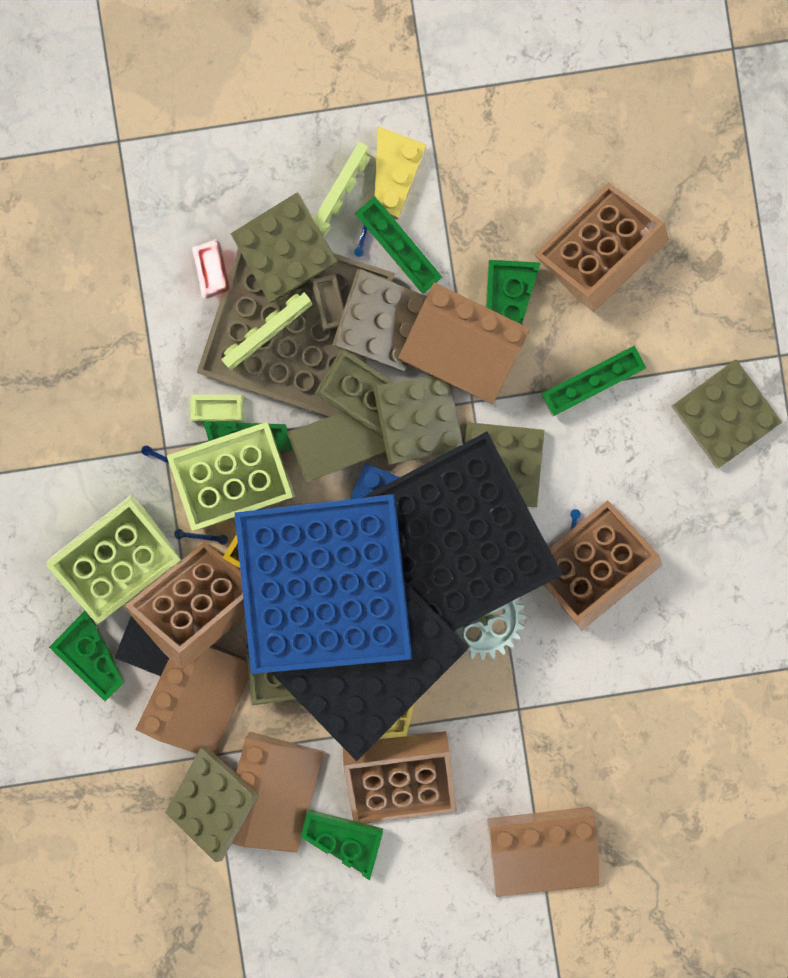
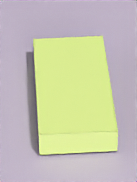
(217, 408)

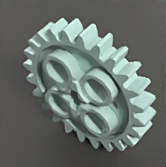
(489, 640)

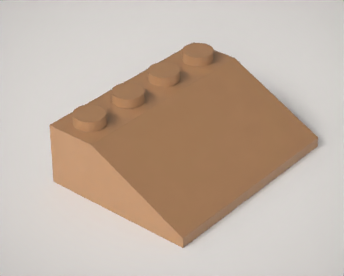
(602, 246)
(463, 343)
(603, 565)
(191, 605)
(196, 702)
(401, 779)
(285, 781)
(544, 851)

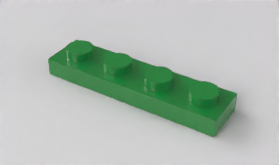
(398, 245)
(593, 380)

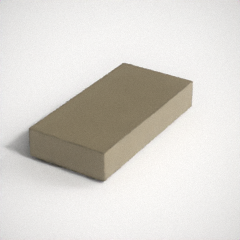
(328, 300)

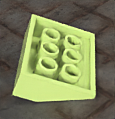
(230, 476)
(113, 559)

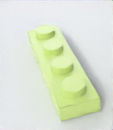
(345, 183)
(275, 323)

